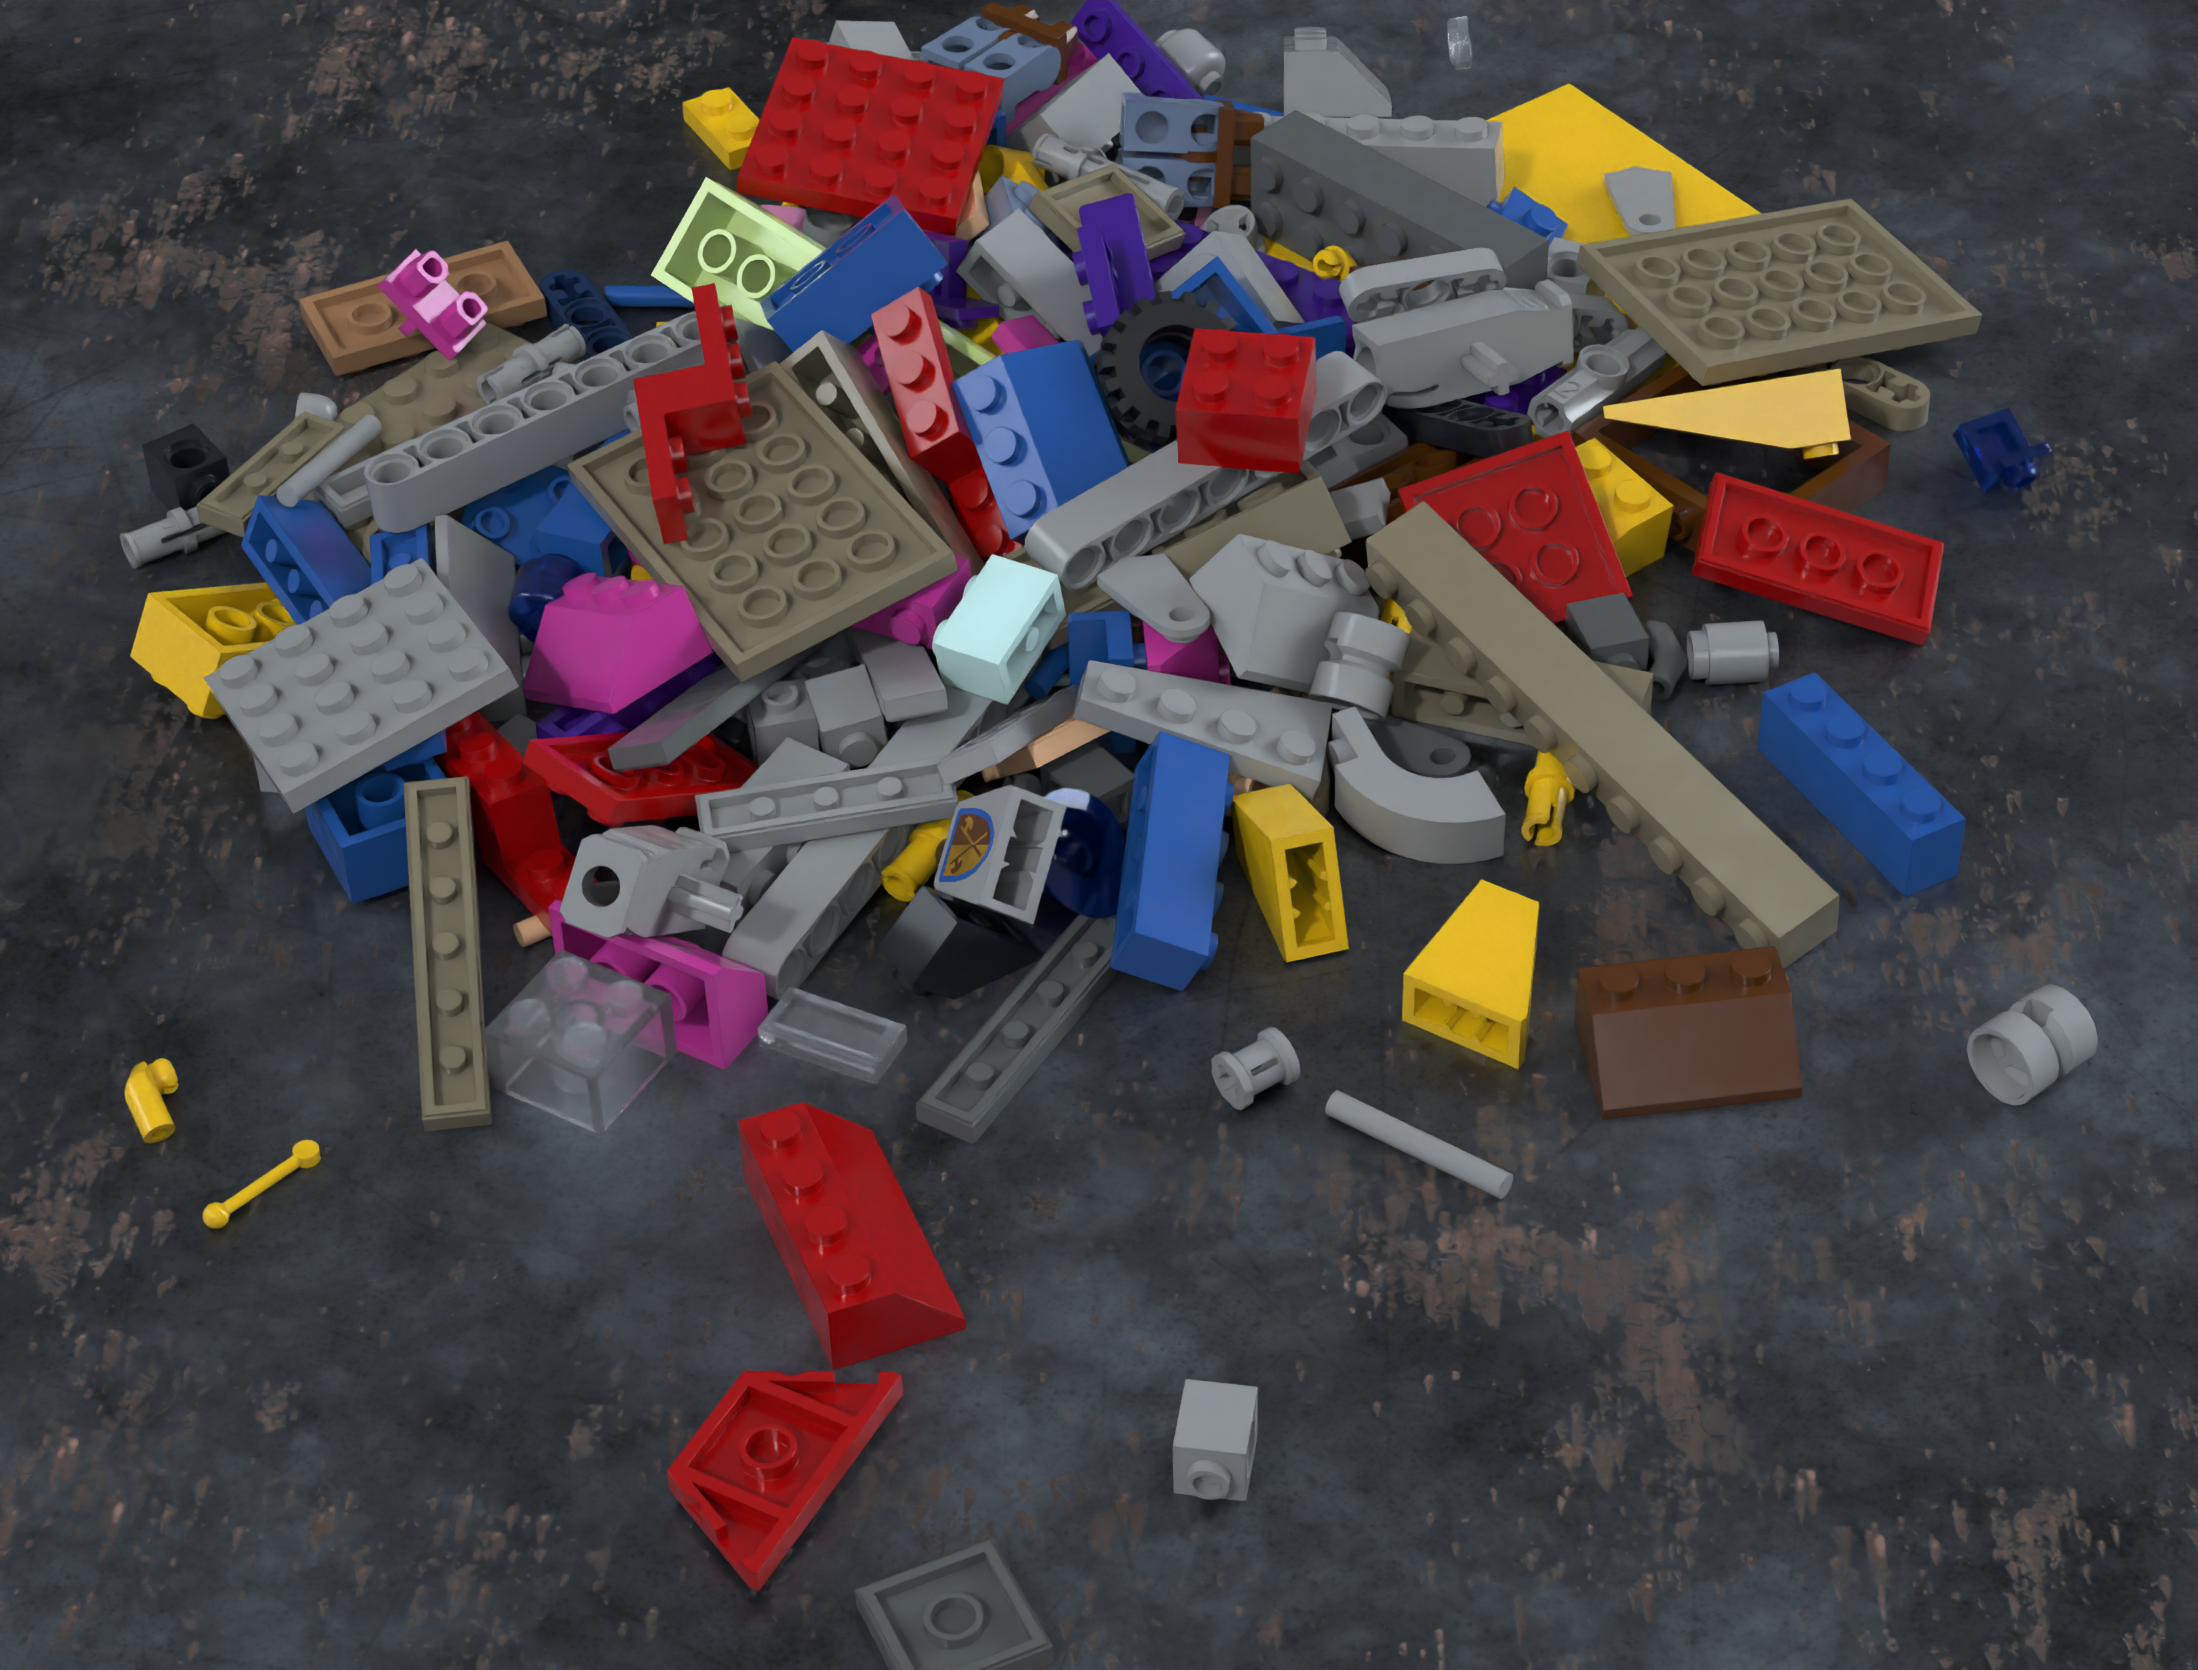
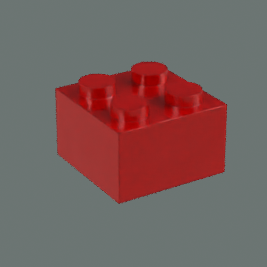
(1246, 400)

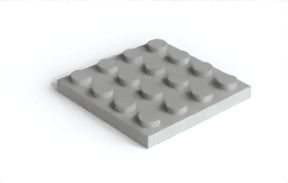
(359, 683)

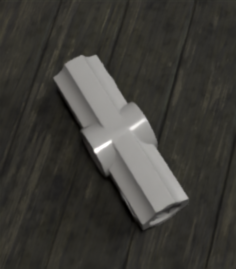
(1597, 380)

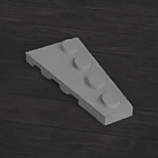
(1264, 732)

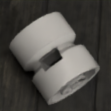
(1360, 665)
(2032, 1044)

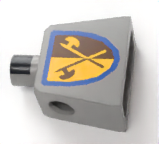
(1000, 851)

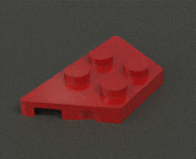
(774, 1459)

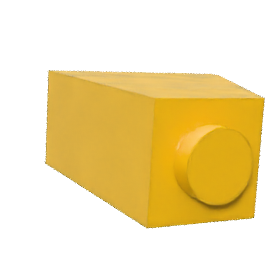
(1291, 869)
(1478, 975)

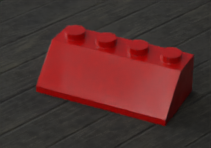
(845, 1234)

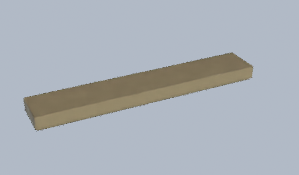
(447, 954)

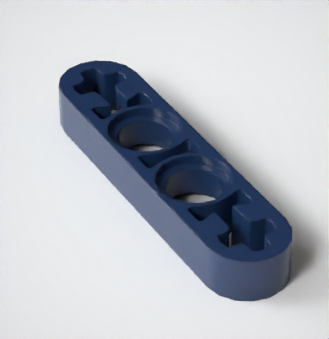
(587, 306)

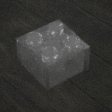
(580, 1041)

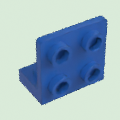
(514, 511)

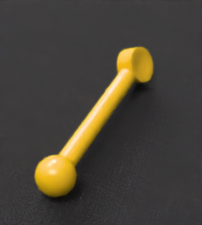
(305, 1155)

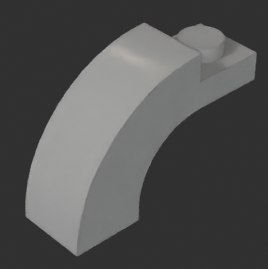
(1411, 813)

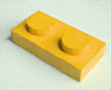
(722, 124)

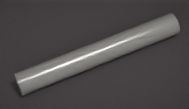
(328, 461)
(1419, 1144)

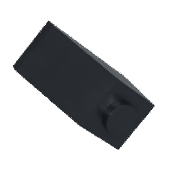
(952, 946)

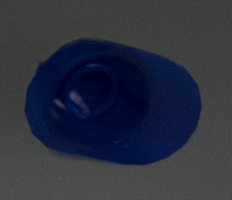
(1087, 856)

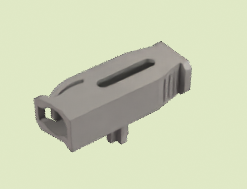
(1467, 344)
(658, 886)

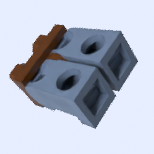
(1010, 47)
(1189, 145)

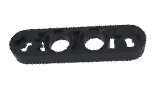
(1464, 427)

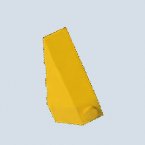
(1772, 413)

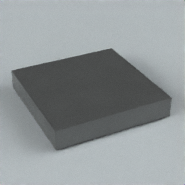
(955, 1616)

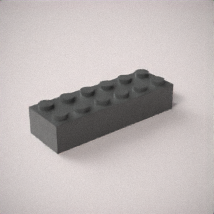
(1330, 190)

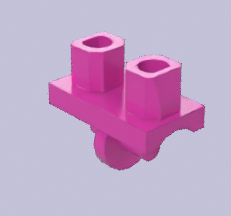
(433, 304)

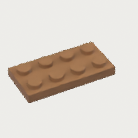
(360, 324)

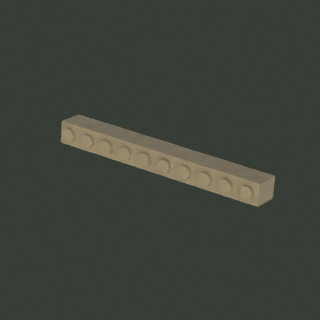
(1601, 737)

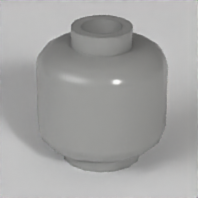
(1195, 59)

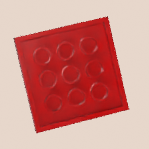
(871, 125)

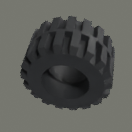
(1118, 368)

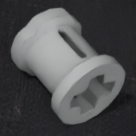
(1276, 1064)

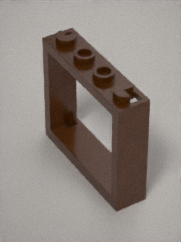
(1843, 484)

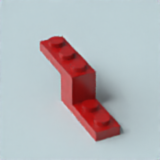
(692, 412)
(933, 417)
(509, 814)

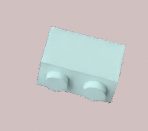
(998, 628)

